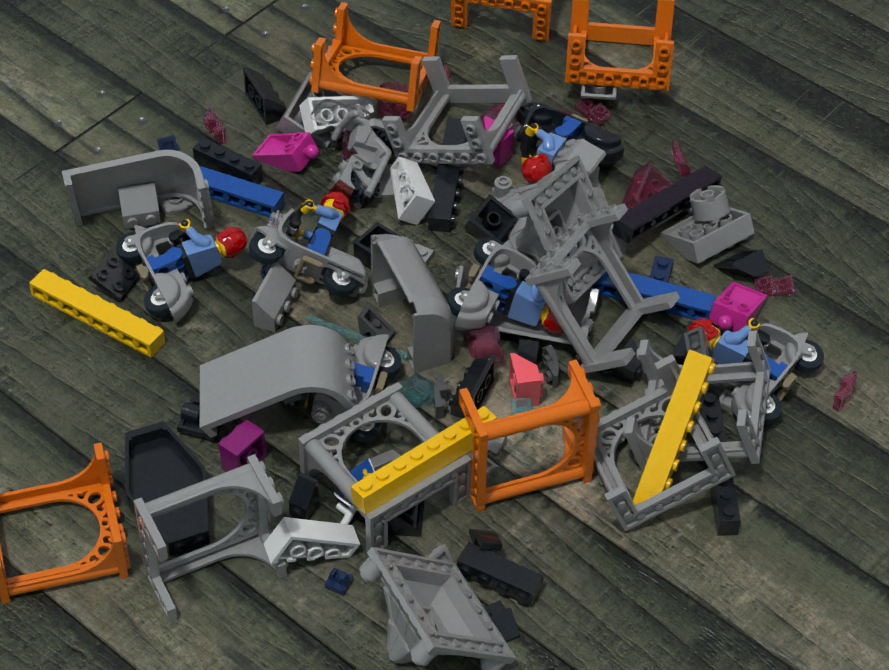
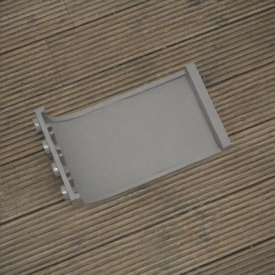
(175, 174)
(273, 370)

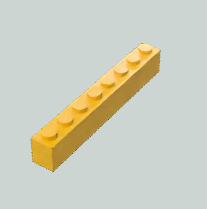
(97, 313)
(675, 426)
(415, 465)

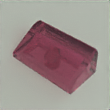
(680, 159)

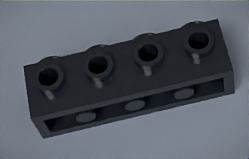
(226, 161)
(500, 574)

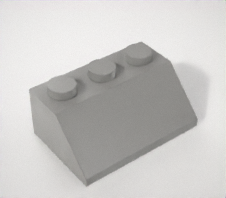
(273, 298)

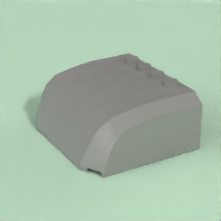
(402, 274)

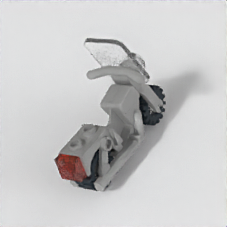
(361, 172)

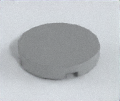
(174, 205)

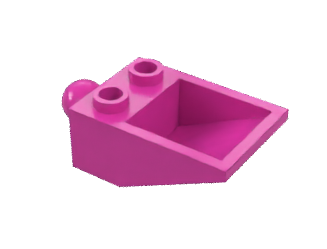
(287, 150)
(736, 307)

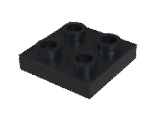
(113, 276)
(190, 420)

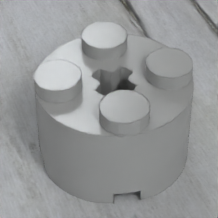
(709, 204)

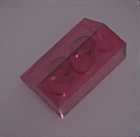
(644, 184)

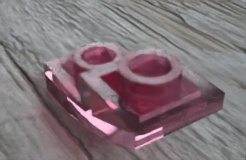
(591, 111)
(215, 126)
(775, 287)
(844, 394)

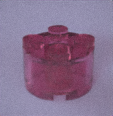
(392, 109)
(484, 342)

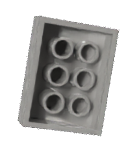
(292, 120)
(702, 239)

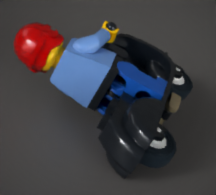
(555, 129)

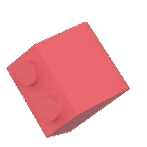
(525, 379)

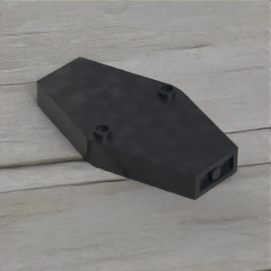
(161, 465)

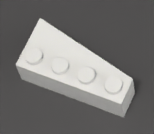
(311, 103)
(410, 191)
(310, 540)

